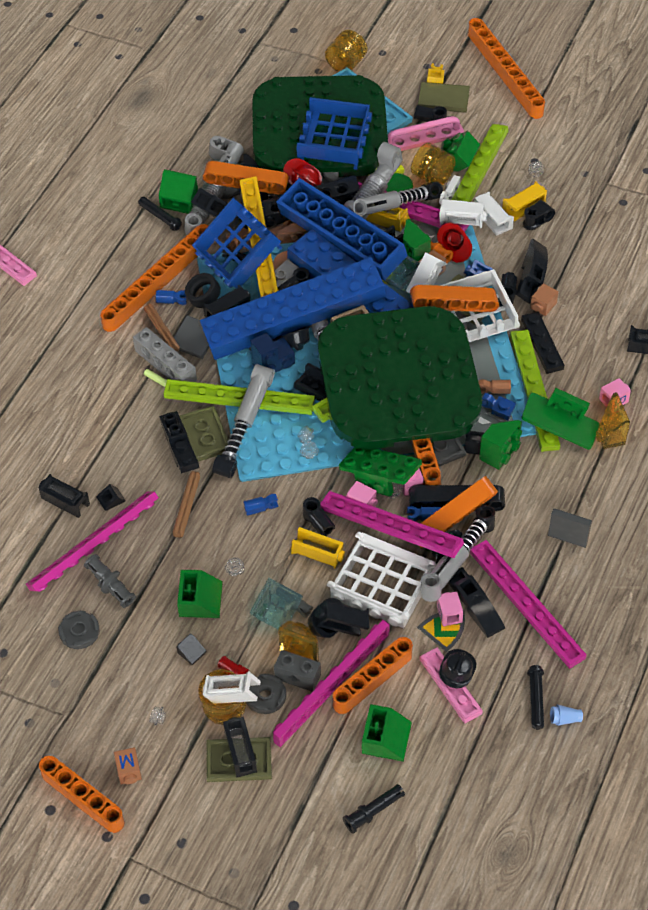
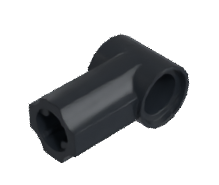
(429, 114)
(299, 275)
(509, 283)
(317, 517)

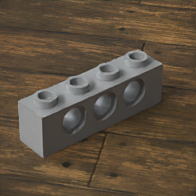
(163, 357)

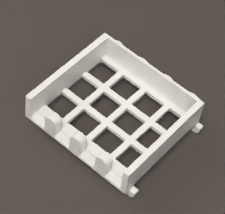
(488, 279)
(377, 609)

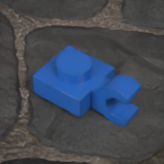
(501, 407)

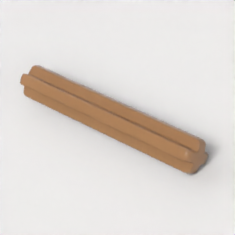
(161, 327)
(186, 504)

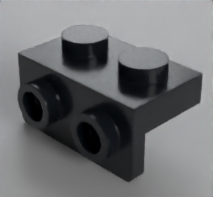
(311, 382)

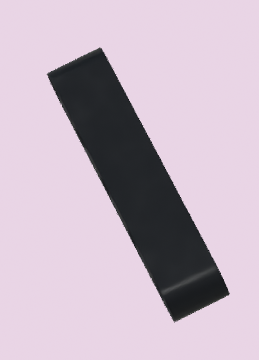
(440, 495)

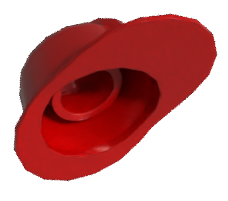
(298, 168)
(455, 239)

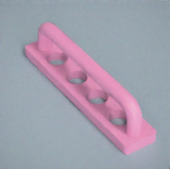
(426, 128)

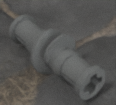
(108, 581)

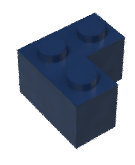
(272, 354)

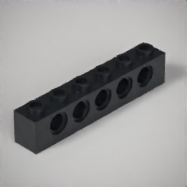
(339, 190)

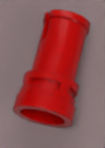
(227, 664)

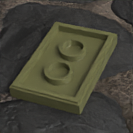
(446, 95)
(205, 432)
(220, 763)

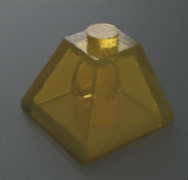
(614, 424)
(298, 640)

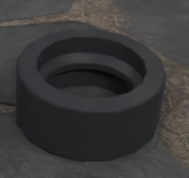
(197, 282)

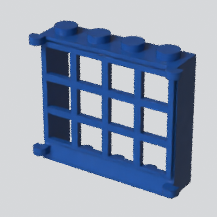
(328, 152)
(253, 258)

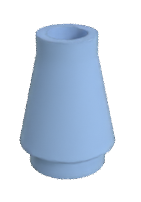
(565, 715)

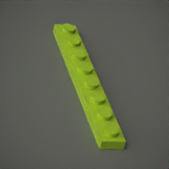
(481, 163)
(532, 381)
(234, 395)

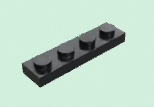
(542, 342)

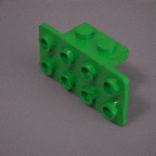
(562, 416)
(380, 468)

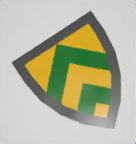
(443, 636)

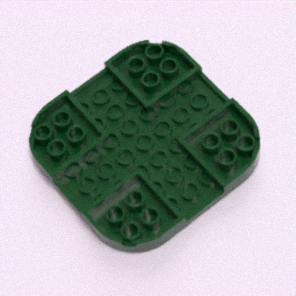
(281, 110)
(399, 377)

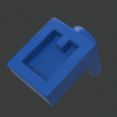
(476, 268)

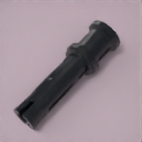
(365, 813)

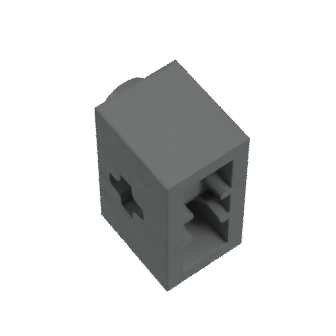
(297, 670)

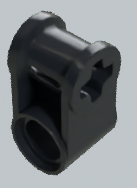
(537, 215)

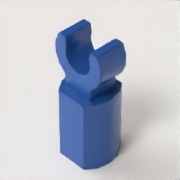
(171, 297)
(260, 504)
(421, 514)

